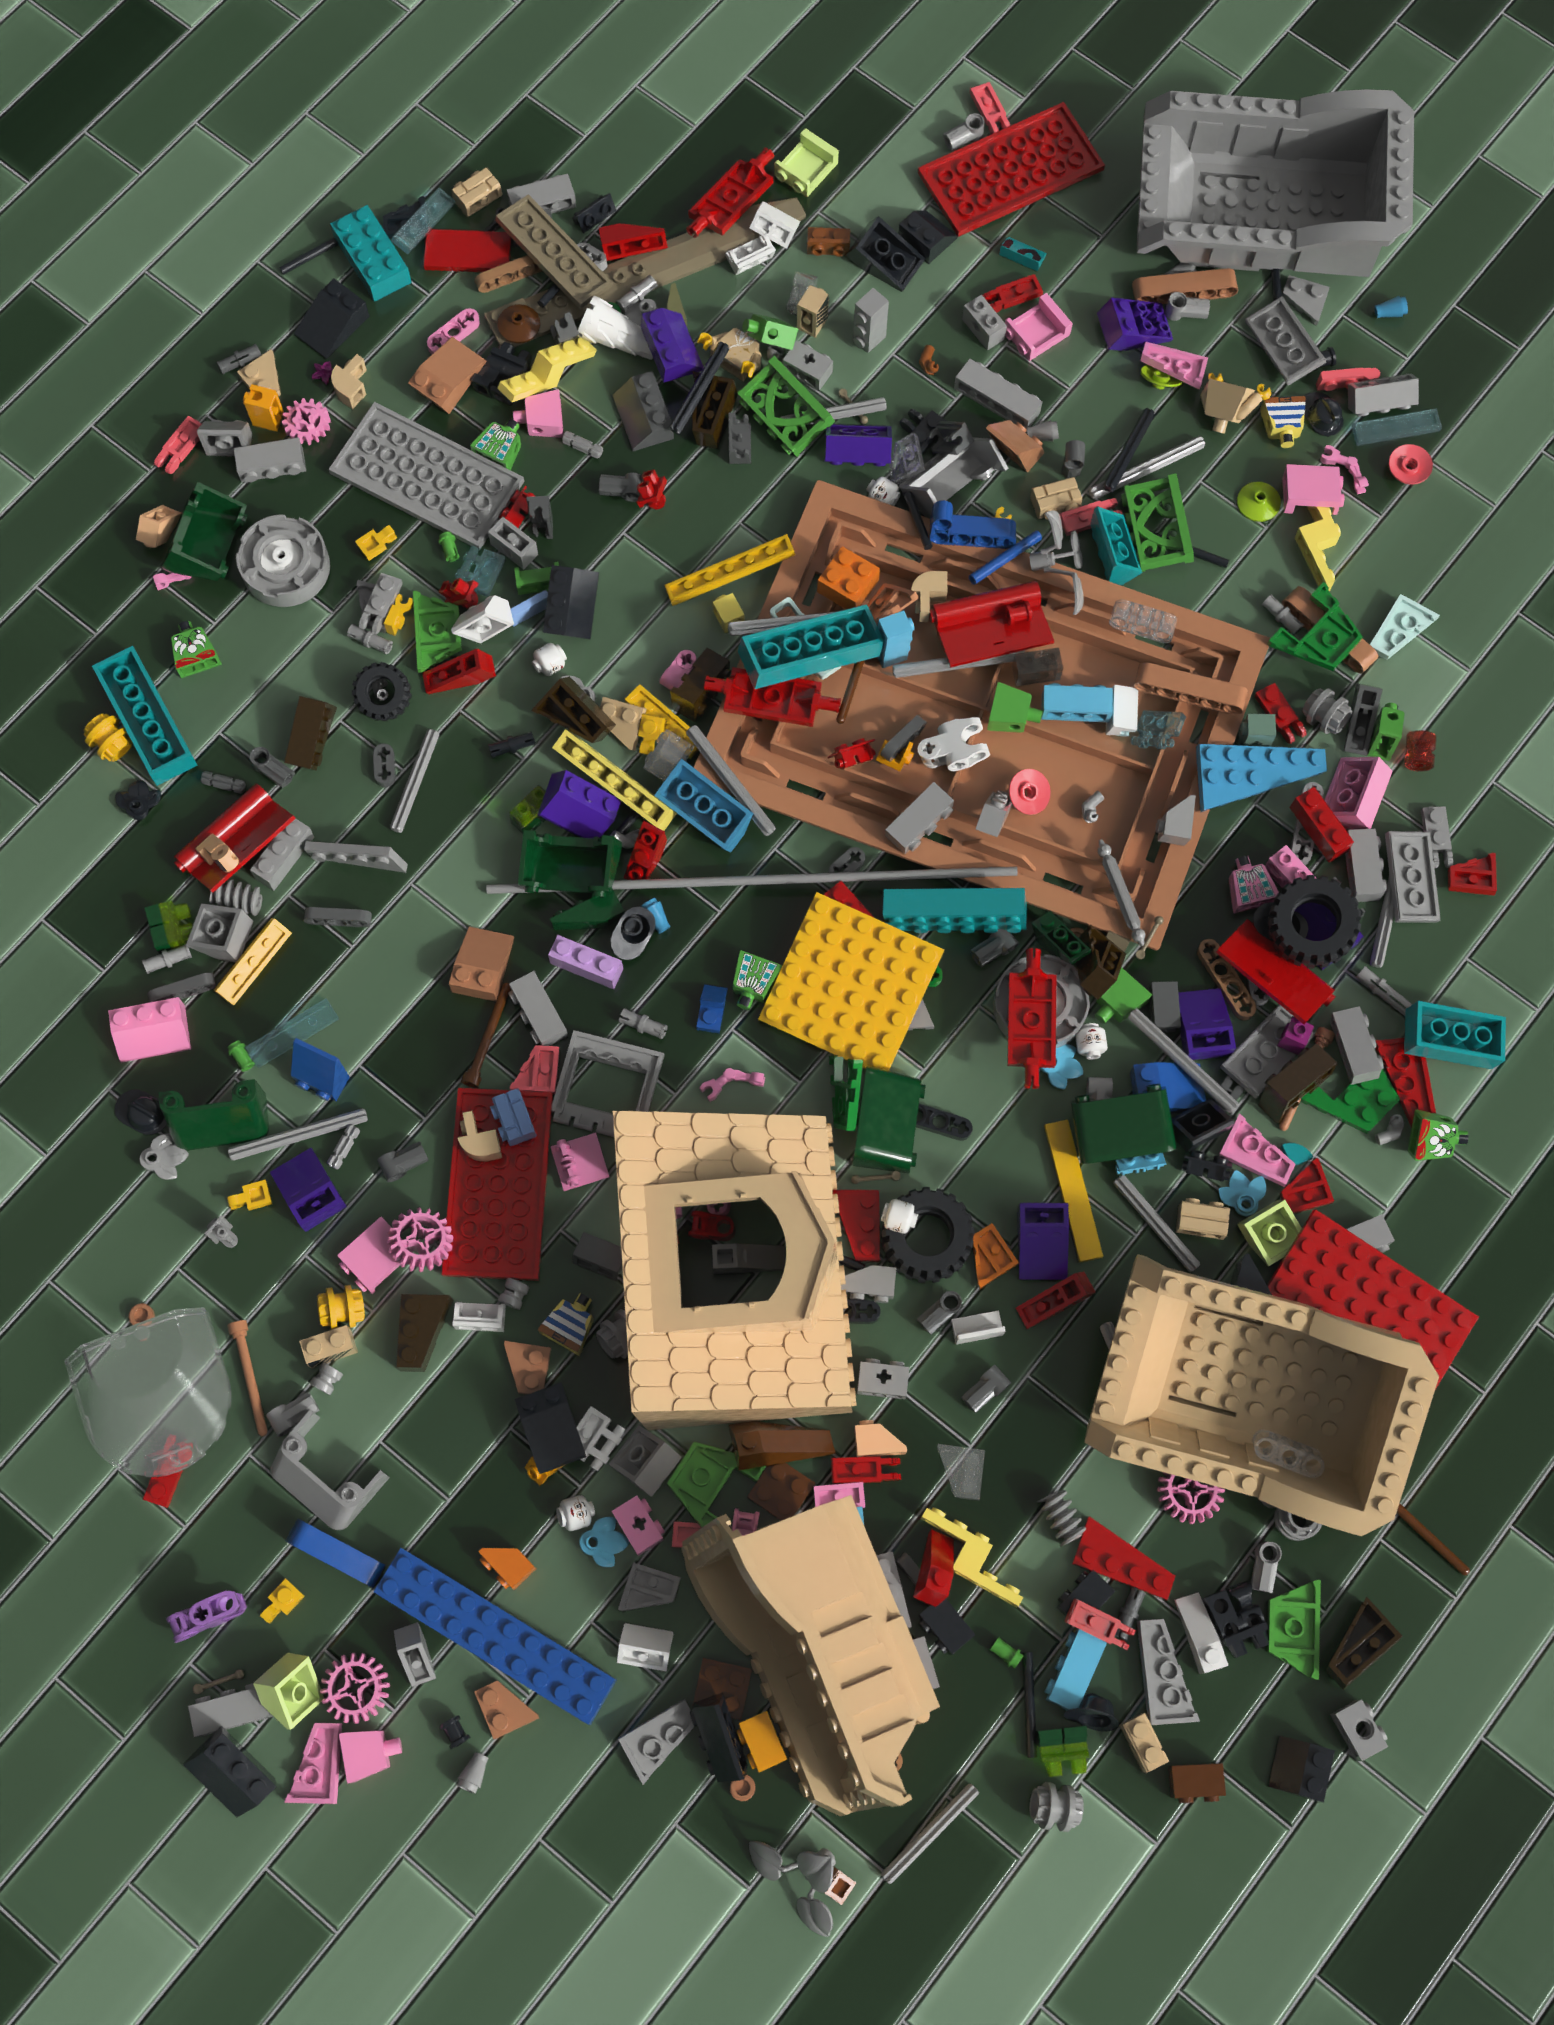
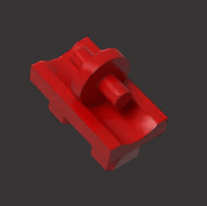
(651, 490)
(460, 592)

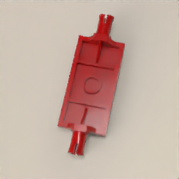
(731, 195)
(787, 701)
(1032, 1019)

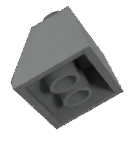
(643, 412)

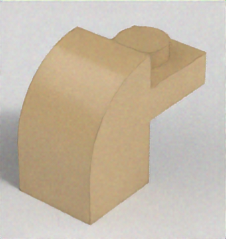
(347, 383)
(930, 588)
(476, 1145)

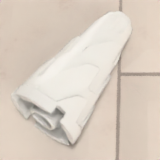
(612, 329)

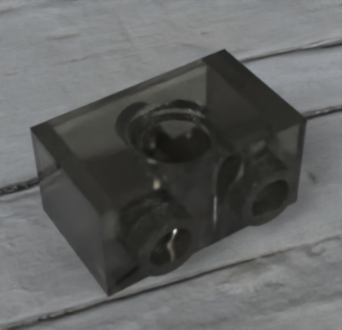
(1037, 666)

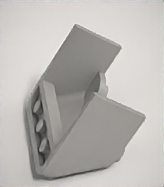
(949, 473)
(333, 1508)

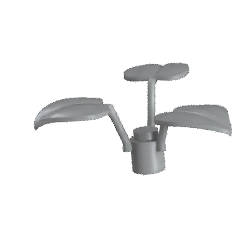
(1046, 559)
(816, 1869)

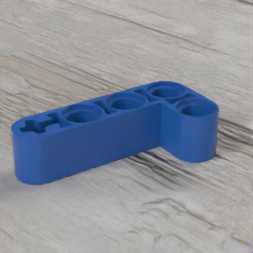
(970, 530)
(335, 1553)

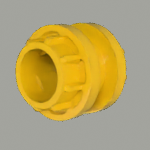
(103, 732)
(340, 1307)

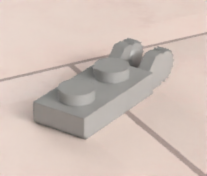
(380, 601)
(1436, 822)

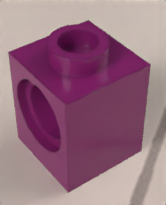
(1295, 1036)

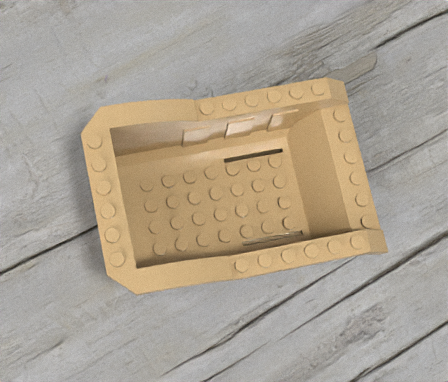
(1215, 1362)
(824, 1645)

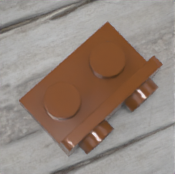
(828, 241)

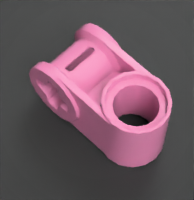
(673, 674)
(743, 1526)

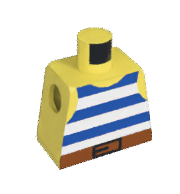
(1284, 418)
(569, 1324)

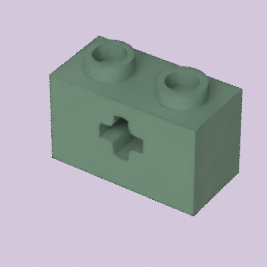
(1257, 730)

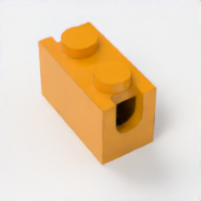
(263, 407)
(762, 1742)

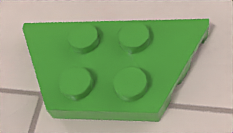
(433, 630)
(1296, 1628)

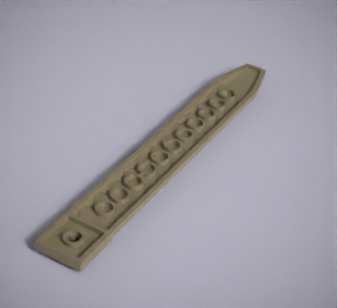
(681, 258)

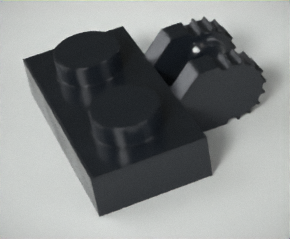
(924, 426)

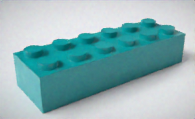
(810, 646)
(144, 716)
(956, 909)

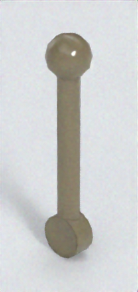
(843, 394)
(1140, 954)
(895, 1176)
(199, 1688)

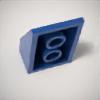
(317, 1071)
(1181, 1088)

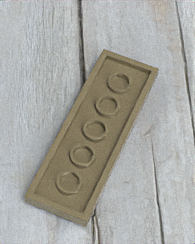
(553, 251)

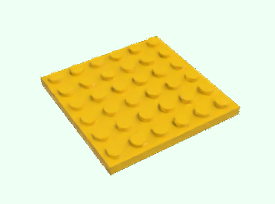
(851, 983)

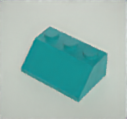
(1114, 546)

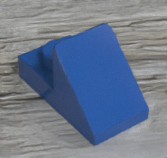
(711, 1008)

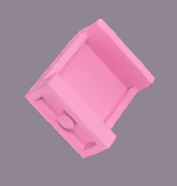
(1038, 328)
(1312, 487)
(370, 1257)

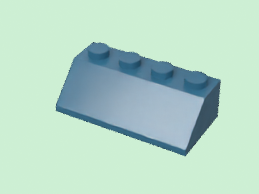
(705, 805)

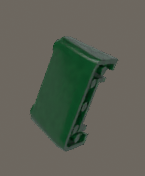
(204, 534)
(568, 863)
(888, 1121)
(217, 1123)
(1123, 1125)

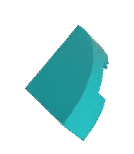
(1296, 1153)

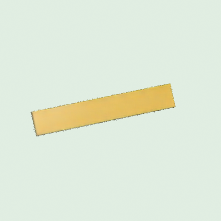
(730, 570)
(1073, 1191)

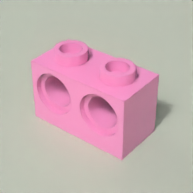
(1286, 867)

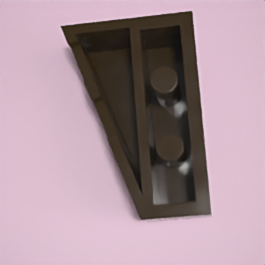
(713, 411)
(691, 697)
(575, 711)
(309, 733)
(1102, 966)
(1296, 1081)
(419, 1328)
(1362, 1645)

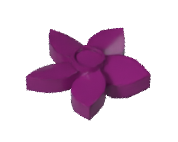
(323, 371)

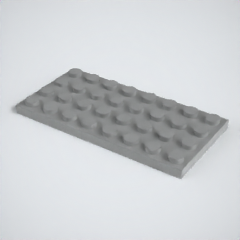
(426, 475)

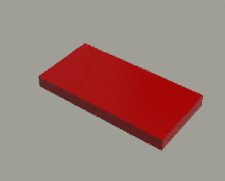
(466, 250)

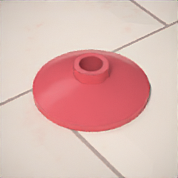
(1413, 457)
(1037, 788)

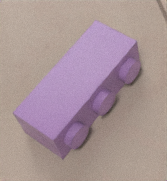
(585, 962)

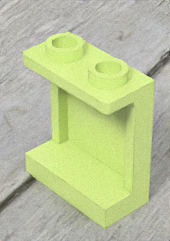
(807, 163)

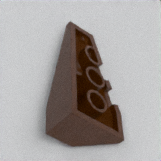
(772, 1443)

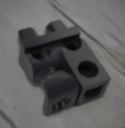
(500, 366)
(1236, 1626)

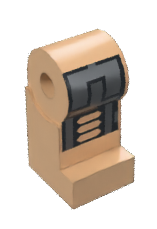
(216, 851)

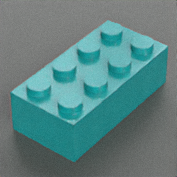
(371, 253)
(1455, 1035)

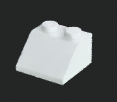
(484, 620)

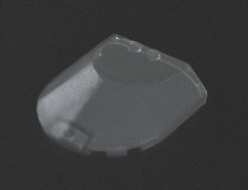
(153, 1392)

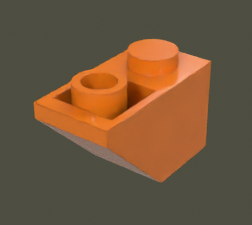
(508, 1563)

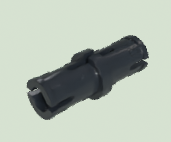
(512, 744)

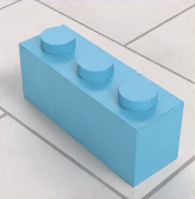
(897, 635)
(1077, 703)
(1075, 1670)

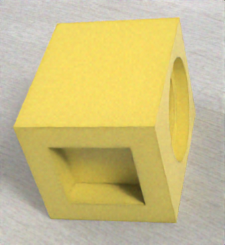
(727, 610)

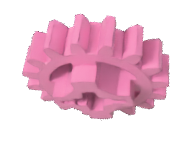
(313, 414)

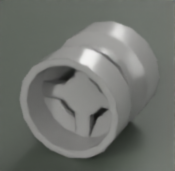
(513, 1294)
(327, 1377)

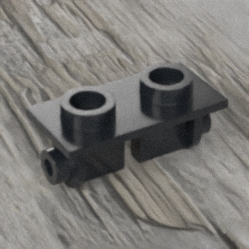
(595, 213)
(1198, 1161)

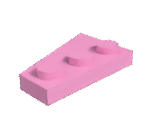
(1176, 363)
(1253, 1152)
(319, 1769)

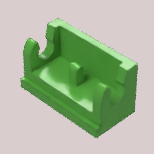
(533, 580)

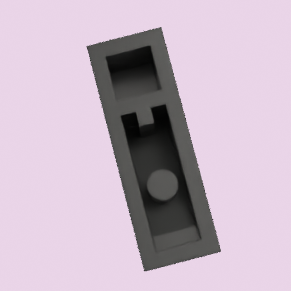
(1361, 724)

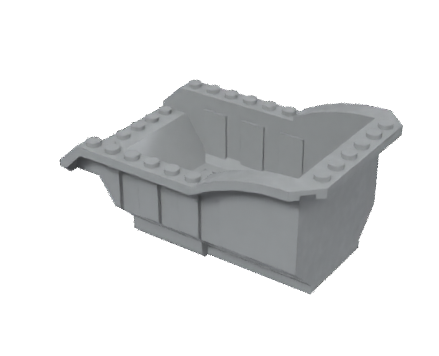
(1276, 179)

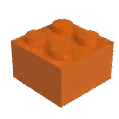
(848, 579)

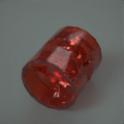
(1419, 750)

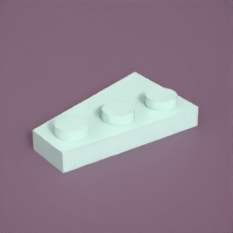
(1401, 626)

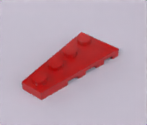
(1408, 1077)
(1120, 1561)

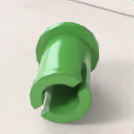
(449, 547)
(240, 1055)
(1006, 1652)

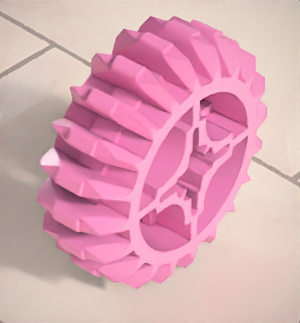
(403, 1248)
(1190, 1501)
(360, 1698)

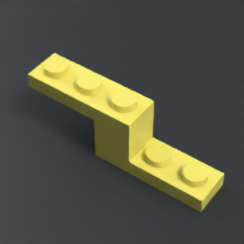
(547, 369)
(1314, 539)
(972, 1556)

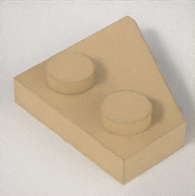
(261, 372)
(627, 720)

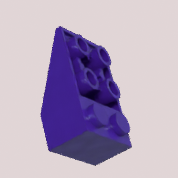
(1132, 323)
(1205, 1025)
(308, 1189)
(1043, 1241)

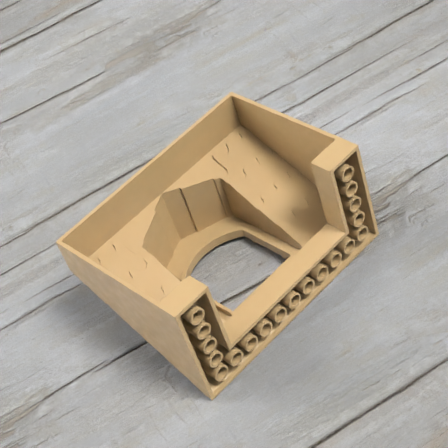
(739, 1357)

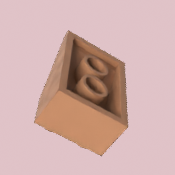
(447, 374)
(1016, 443)
(481, 964)

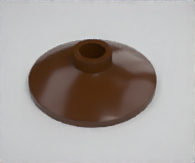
(522, 330)

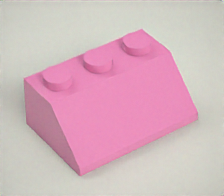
(1358, 790)
(150, 1029)

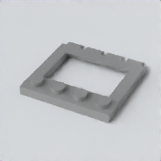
(610, 1053)

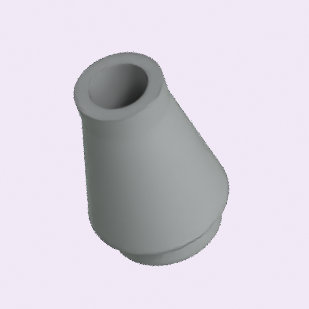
(1045, 431)
(473, 1773)

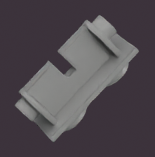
(220, 1230)

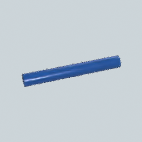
(1005, 557)

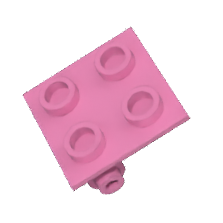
(579, 1161)

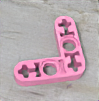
(441, 335)

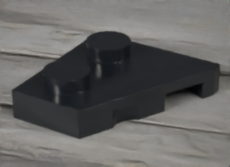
(395, 220)

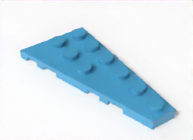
(1240, 772)

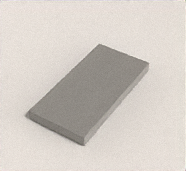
(1285, 340)
(1412, 877)
(1259, 1054)

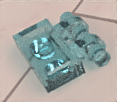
(486, 571)
(1158, 723)

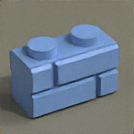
(513, 1117)

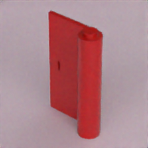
(977, 625)
(243, 827)
(1289, 985)

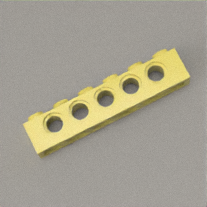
(614, 780)

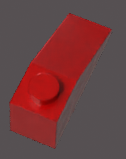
(629, 240)
(460, 672)
(1056, 1299)
(936, 1569)

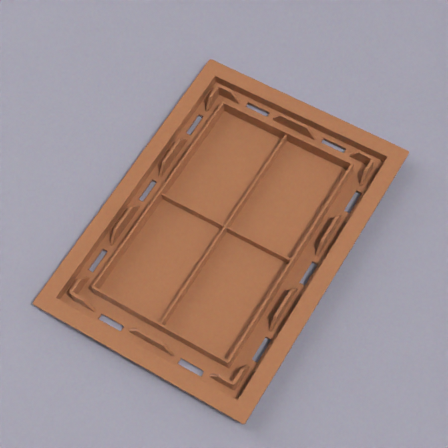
(1072, 755)

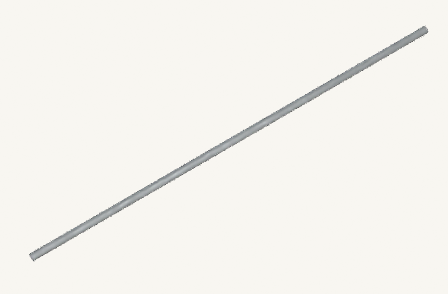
(787, 879)

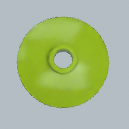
(1158, 378)
(1257, 509)

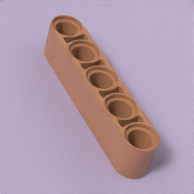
(1198, 284)
(1309, 614)
(1190, 688)

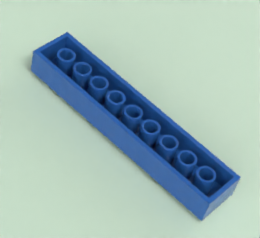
(495, 1636)

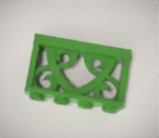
(780, 379)
(1169, 497)

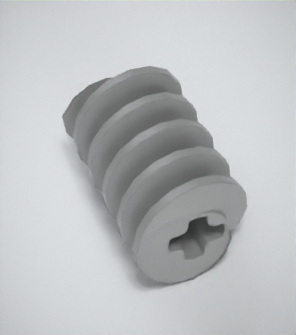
(237, 897)
(1062, 1517)

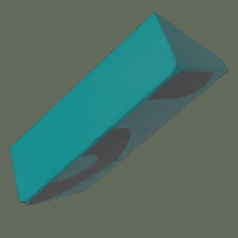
(1022, 253)

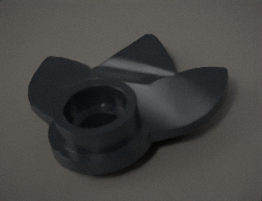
(137, 799)

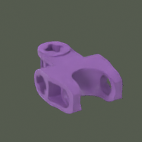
(191, 1620)

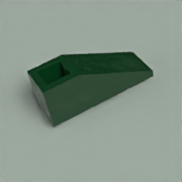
(589, 914)
(1059, 939)

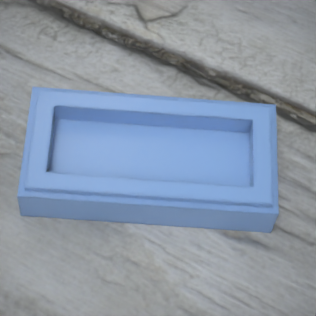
(529, 607)

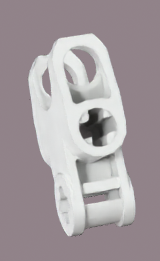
(951, 745)

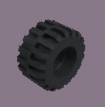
(367, 678)

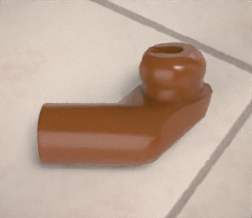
(926, 362)

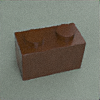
(1197, 1781)

